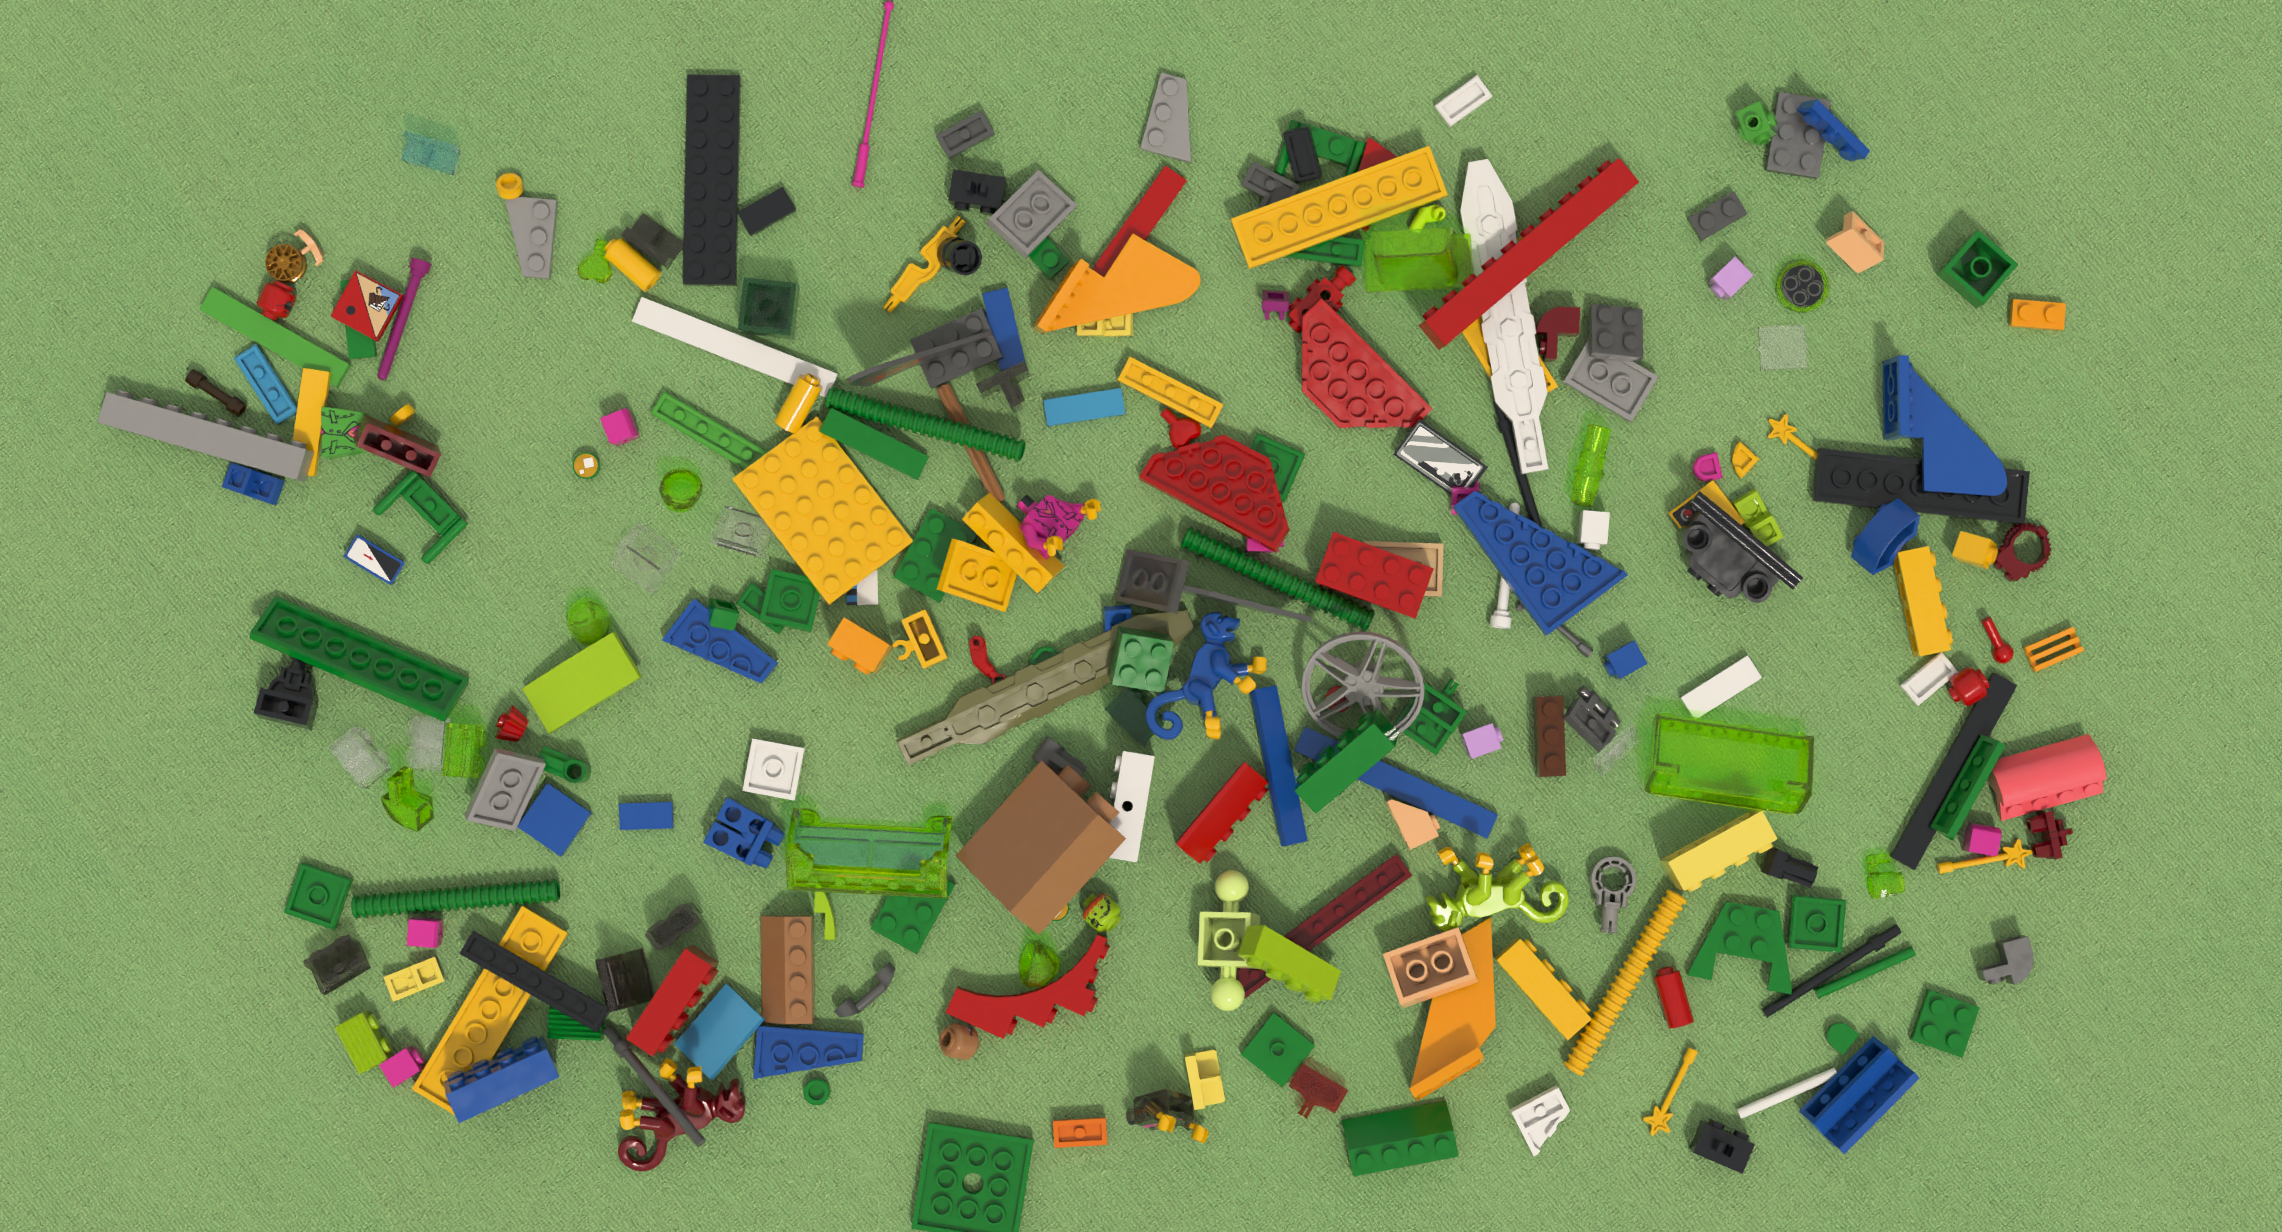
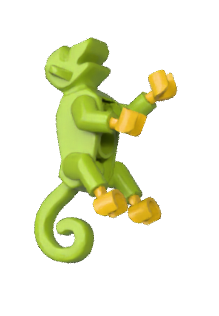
(1489, 895)

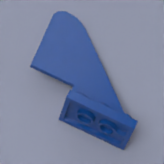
(1951, 452)

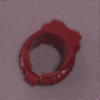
(2010, 564)

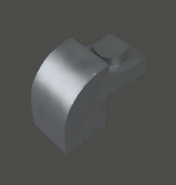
(2015, 962)

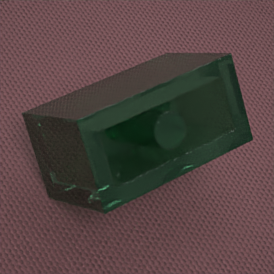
(1131, 714)

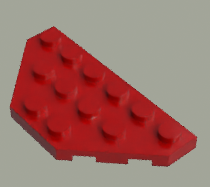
(1351, 378)
(1224, 484)

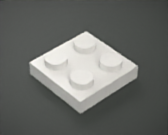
(773, 769)

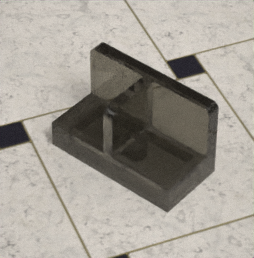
(654, 240)

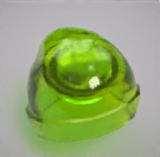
(680, 489)
(588, 621)
(1037, 964)

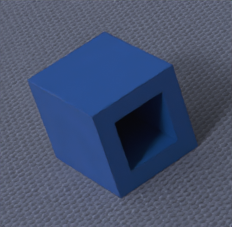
(1624, 660)

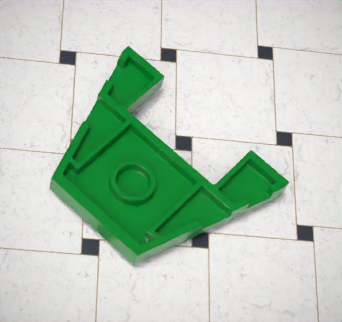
(1748, 934)

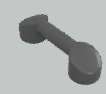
(851, 1008)

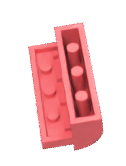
(2047, 777)

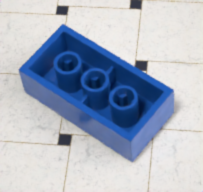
(500, 1078)

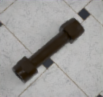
(233, 404)

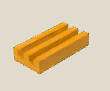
(2073, 640)

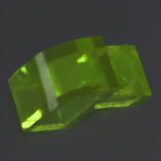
(405, 804)

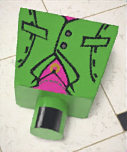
(337, 432)

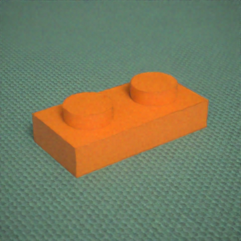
(1080, 1132)

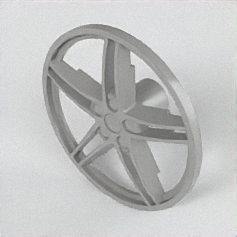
(1361, 681)

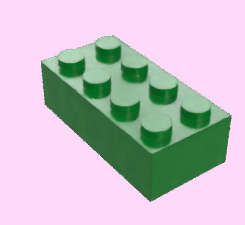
(1346, 760)

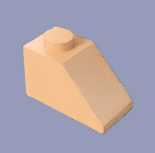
(1413, 823)

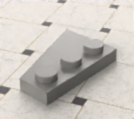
(1169, 120)
(534, 234)

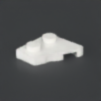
(1540, 1116)

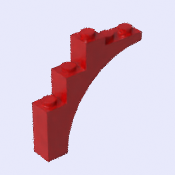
(997, 1012)

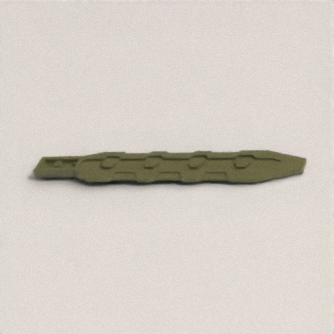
(1034, 689)

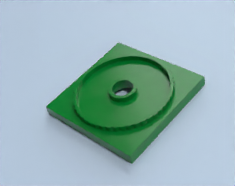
(952, 1154)

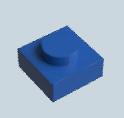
(1115, 614)

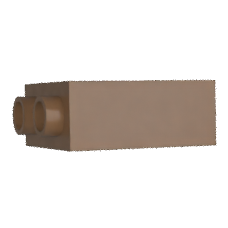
(1043, 844)

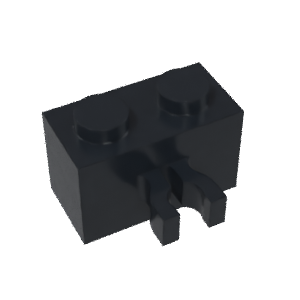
(976, 191)
(1722, 1146)

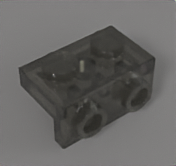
(337, 963)

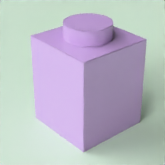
(1729, 279)
(1482, 740)

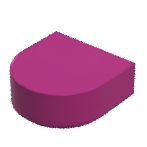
(1707, 467)

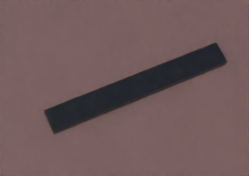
(1979, 721)

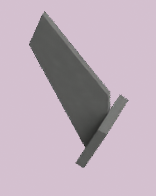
(1159, 582)

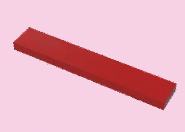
(1144, 216)

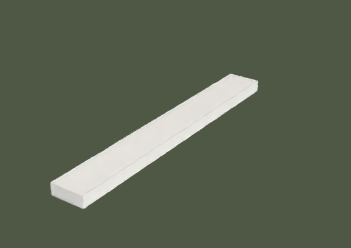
(728, 344)

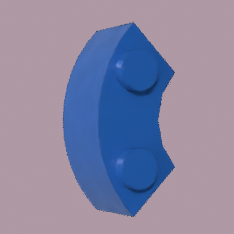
(1885, 536)

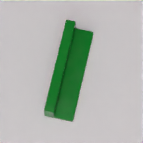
(1967, 786)

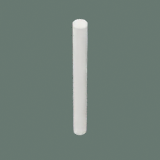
(1786, 1093)

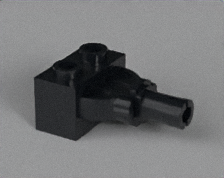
(289, 698)

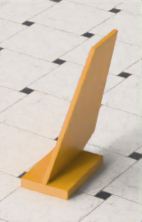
(1458, 1021)

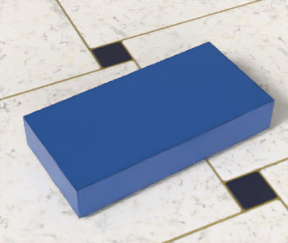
(646, 815)

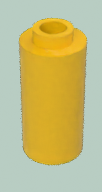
(632, 264)
(798, 403)

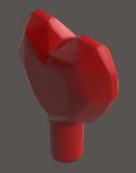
(1181, 429)

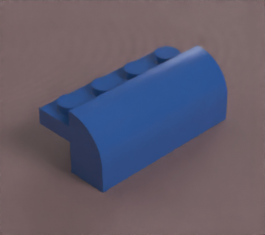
(1858, 1095)

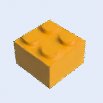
(860, 646)

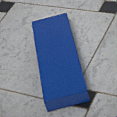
(1004, 327)

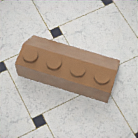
(788, 969)

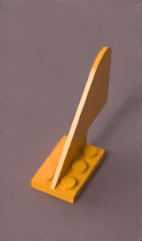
(1136, 282)

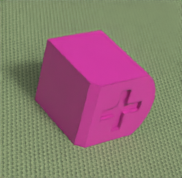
(620, 427)
(1982, 839)
(425, 932)

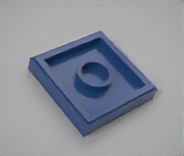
(554, 819)

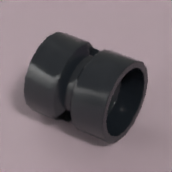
(959, 256)

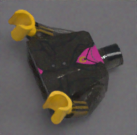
(1165, 1111)

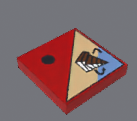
(367, 306)

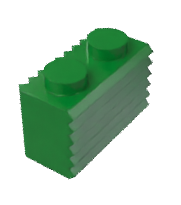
(563, 1027)

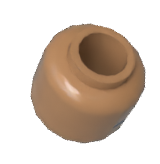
(959, 1041)

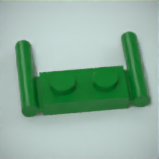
(1328, 147)
(430, 507)

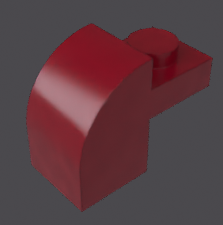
(1555, 323)

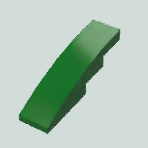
(873, 443)

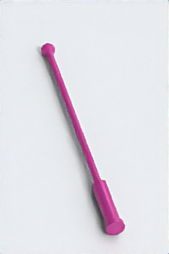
(864, 147)

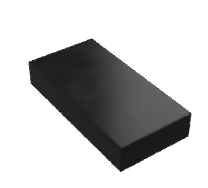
(1302, 154)
(766, 211)

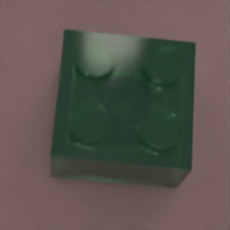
(768, 308)

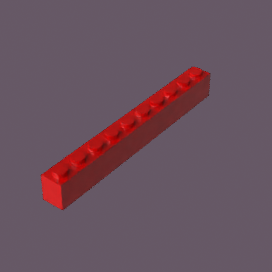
(1529, 253)

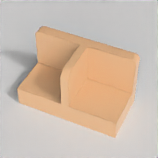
(1857, 243)

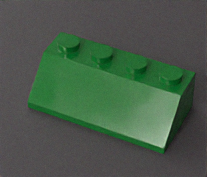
(1399, 1138)

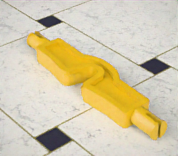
(914, 275)

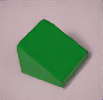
(723, 614)

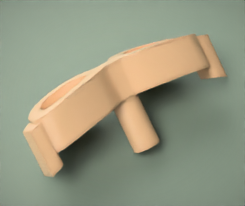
(311, 245)

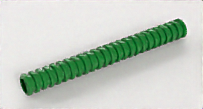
(925, 424)
(1277, 578)
(455, 898)

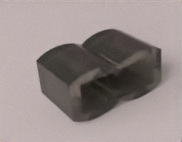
(669, 930)

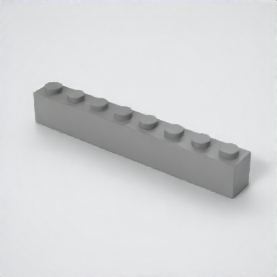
(205, 436)

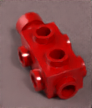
(1342, 278)

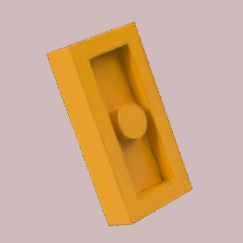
(2037, 314)

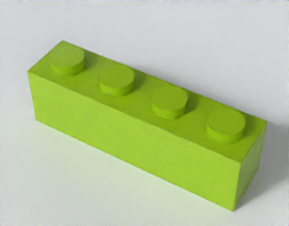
(1289, 963)

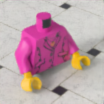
(1053, 521)

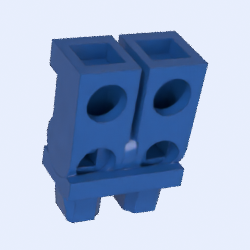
(752, 834)

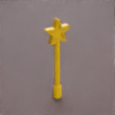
(1784, 431)
(2011, 855)
(1660, 1117)

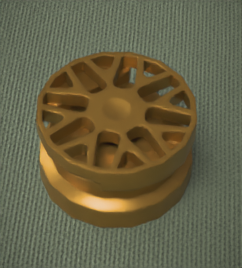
(285, 263)

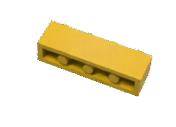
(1003, 535)
(1921, 601)
(1543, 988)

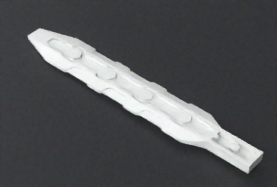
(1508, 324)

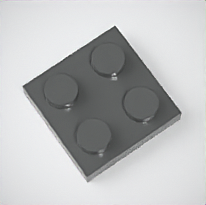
(1615, 332)

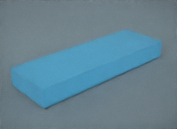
(266, 384)
(1084, 407)

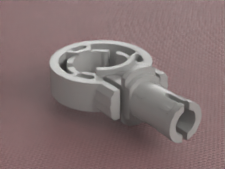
(1610, 909)

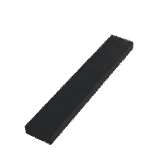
(535, 981)

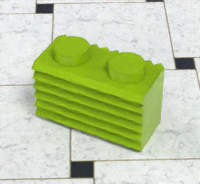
(364, 1041)

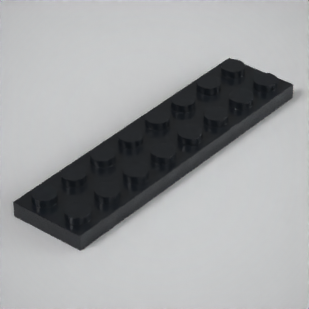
(711, 180)
(1880, 479)

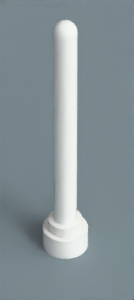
(1501, 618)

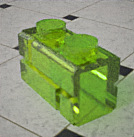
(463, 750)

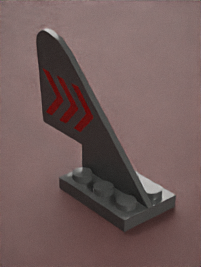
(942, 353)

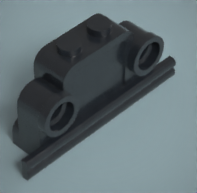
(1730, 555)

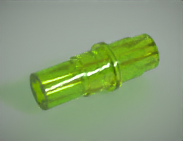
(1590, 466)

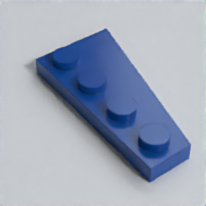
(719, 645)
(799, 1049)

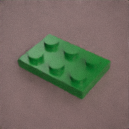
(928, 552)
(909, 919)

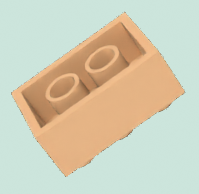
(1430, 967)

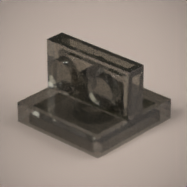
(1004, 382)
(624, 980)

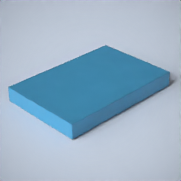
(719, 1031)

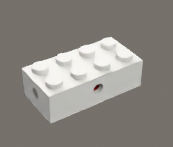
(1132, 786)

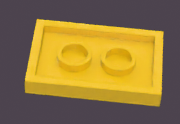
(977, 575)

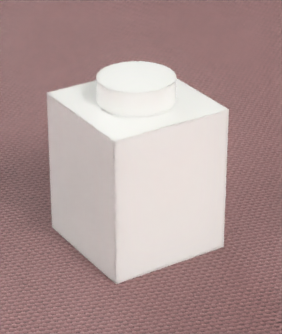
(1593, 529)

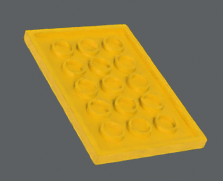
(822, 511)

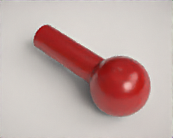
(2002, 651)

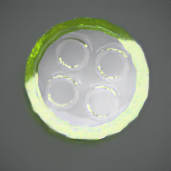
(1802, 286)

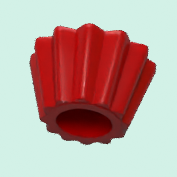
(511, 725)

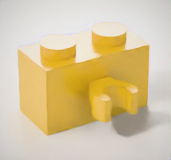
(923, 640)

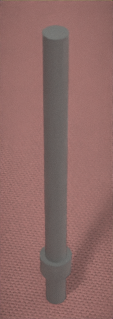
(624, 1050)

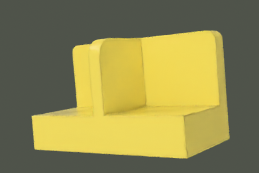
(1204, 1078)

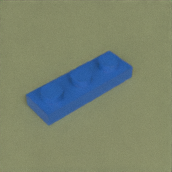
(1833, 130)

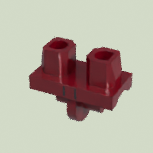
(2052, 835)

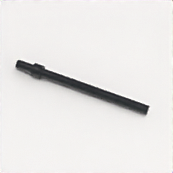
(1505, 427)
(1874, 943)

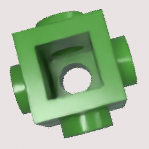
(1756, 123)

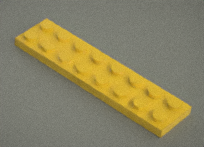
(1339, 207)
(489, 1007)

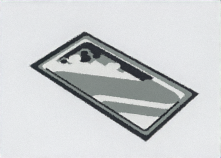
(1439, 458)

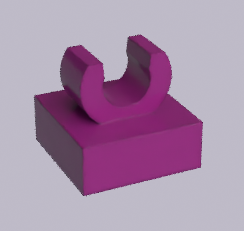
(1275, 301)

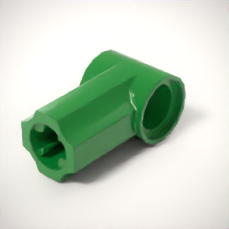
(562, 764)

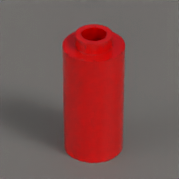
(1673, 997)

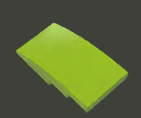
(582, 682)

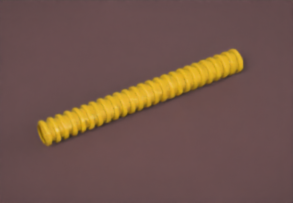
(1625, 982)

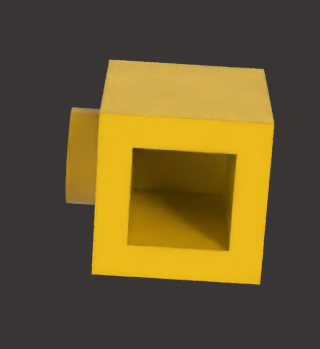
(1975, 550)

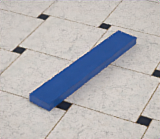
(1278, 765)

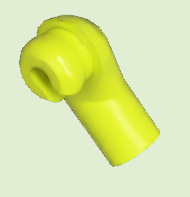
(1426, 215)

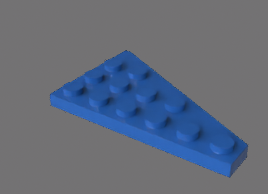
(1542, 570)

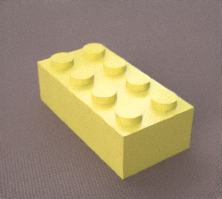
(1718, 850)

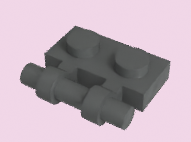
(1591, 724)

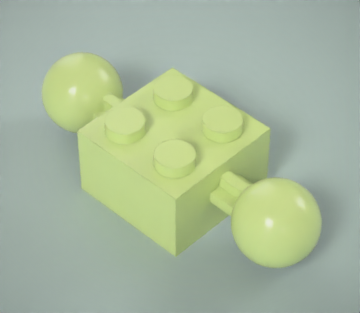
(1221, 939)

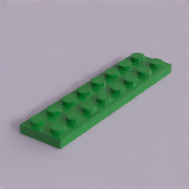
(359, 658)

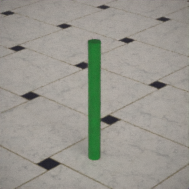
(1865, 972)

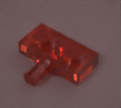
(1317, 1090)

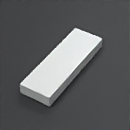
(1720, 687)

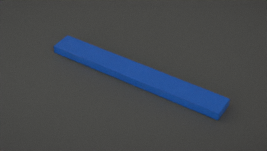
(1410, 789)

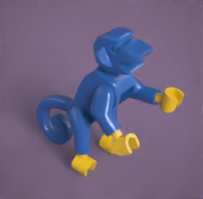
(1207, 670)

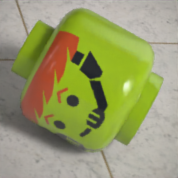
(1101, 912)

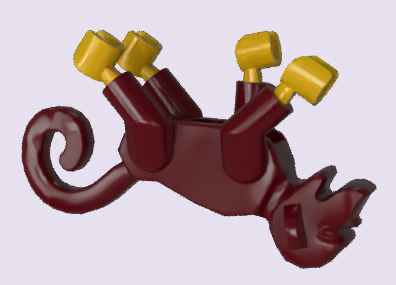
(694, 1102)

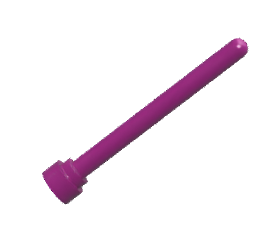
(418, 270)

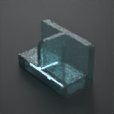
(430, 153)

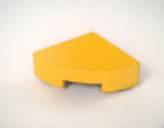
(1742, 459)

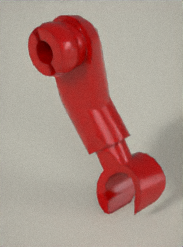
(980, 658)

